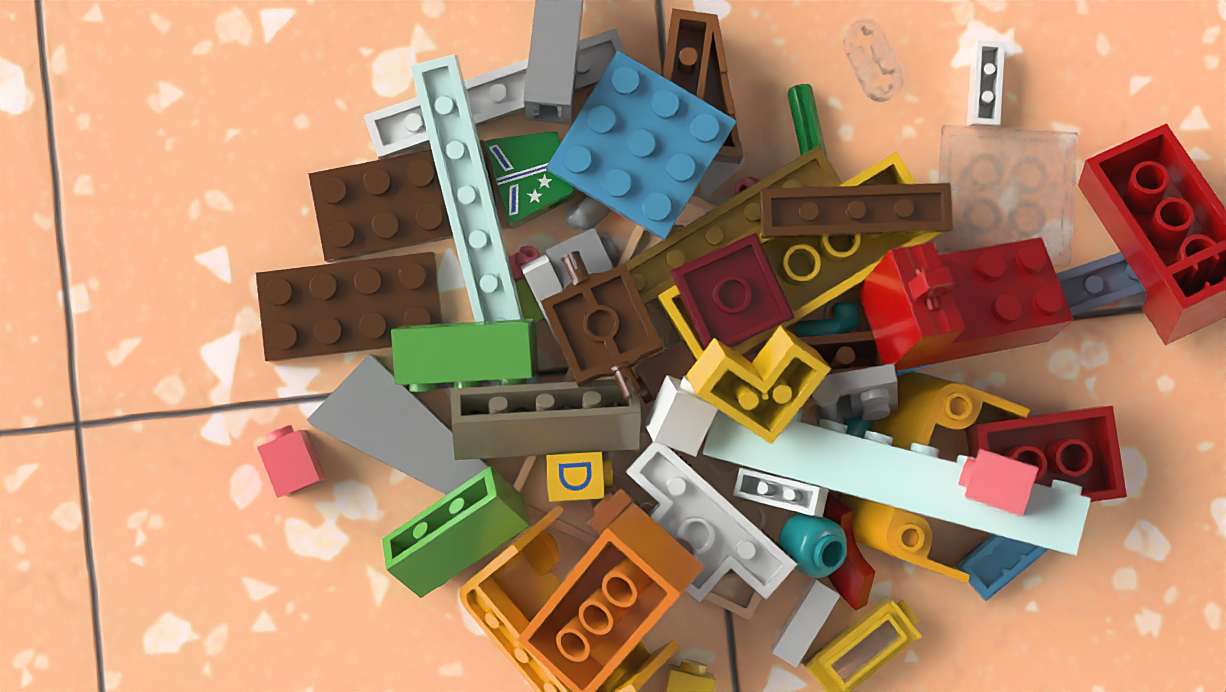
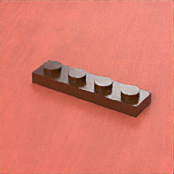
(856, 210)

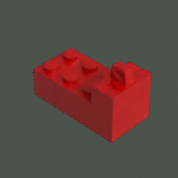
(1164, 227)
(962, 302)

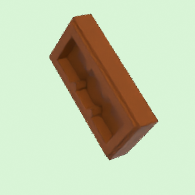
(610, 509)

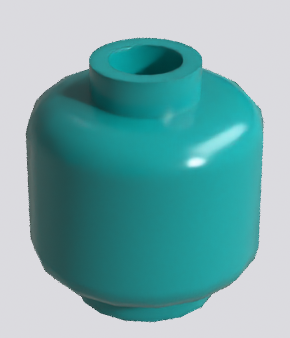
(814, 543)

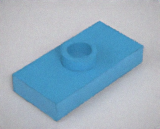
(997, 563)

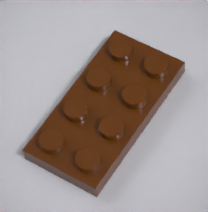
(381, 205)
(345, 305)

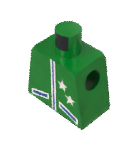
(523, 178)

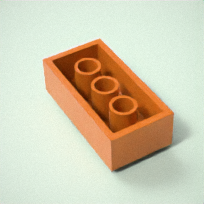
(610, 601)

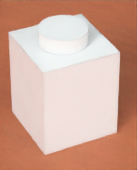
(679, 416)

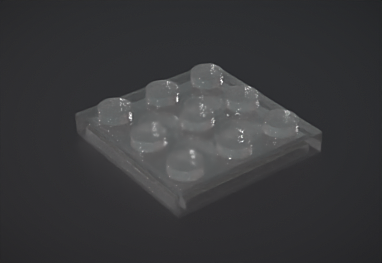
(1009, 187)

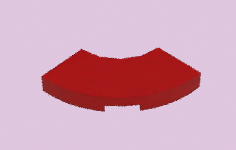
(855, 575)

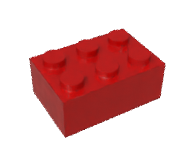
(1063, 445)

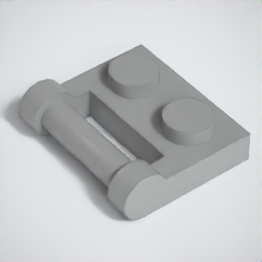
(870, 393)

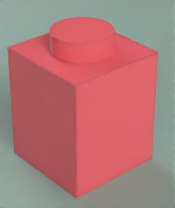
(291, 461)
(998, 482)

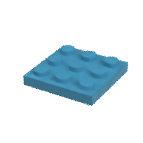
(640, 145)

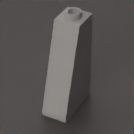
(553, 61)
(394, 427)

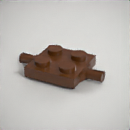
(601, 325)

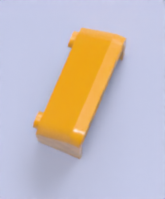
(921, 405)
(515, 589)

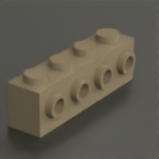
(543, 419)

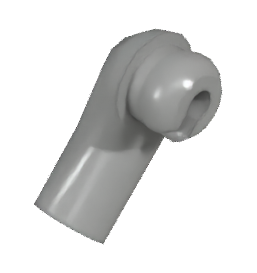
(586, 214)

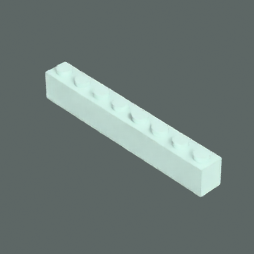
(898, 478)

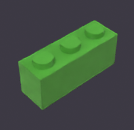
(465, 353)
(455, 532)

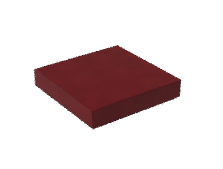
(732, 293)

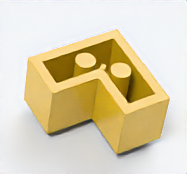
(762, 392)

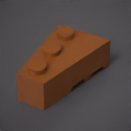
(699, 66)

